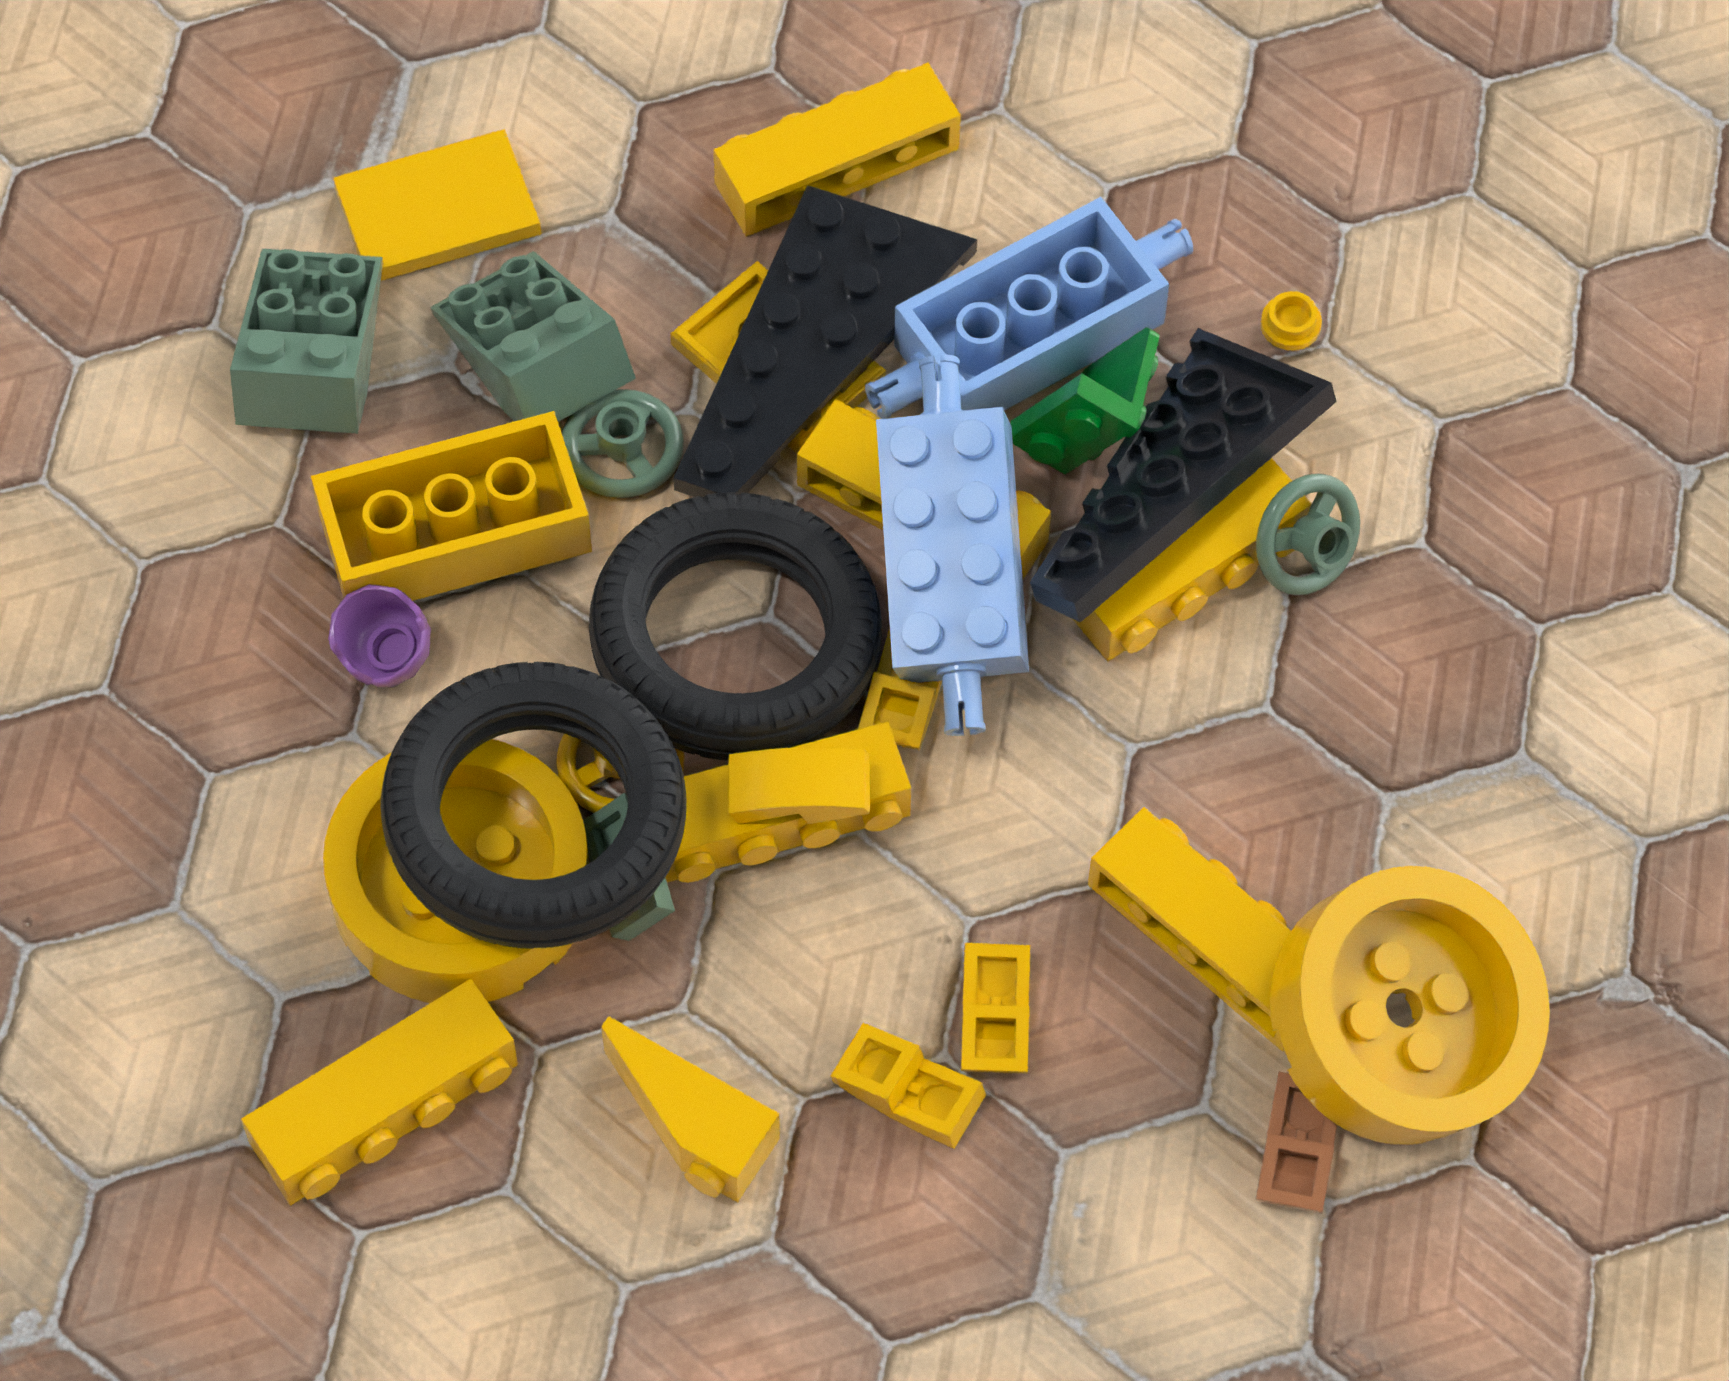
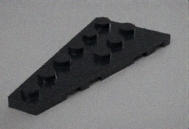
(812, 331)
(1197, 444)

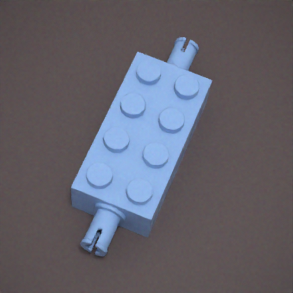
(1034, 310)
(952, 545)

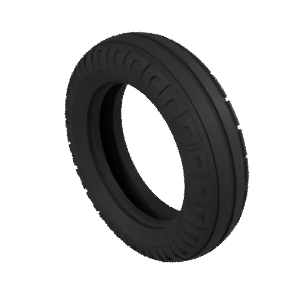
(754, 531)
(543, 910)

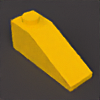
(704, 1123)

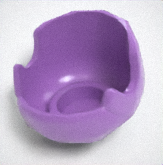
(380, 636)

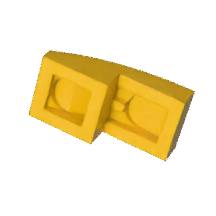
(899, 701)
(799, 780)
(995, 1008)
(906, 1086)

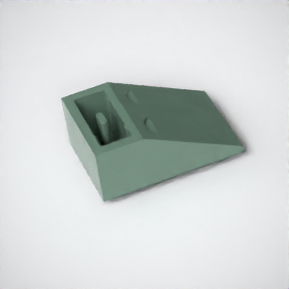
(535, 339)
(306, 341)

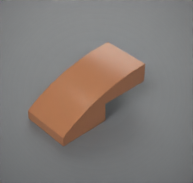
(1296, 1151)

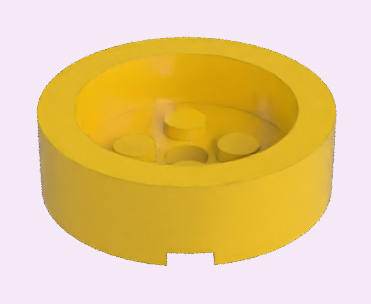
(504, 816)
(1469, 988)

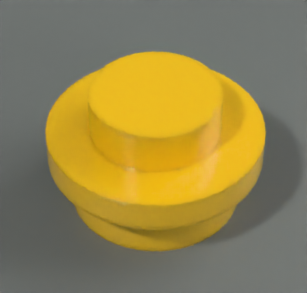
(1291, 321)

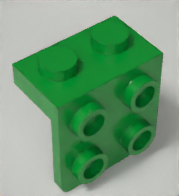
(1091, 408)

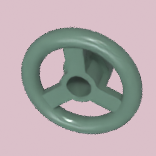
(623, 414)
(1321, 539)

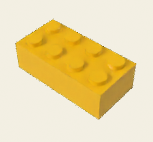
(455, 510)

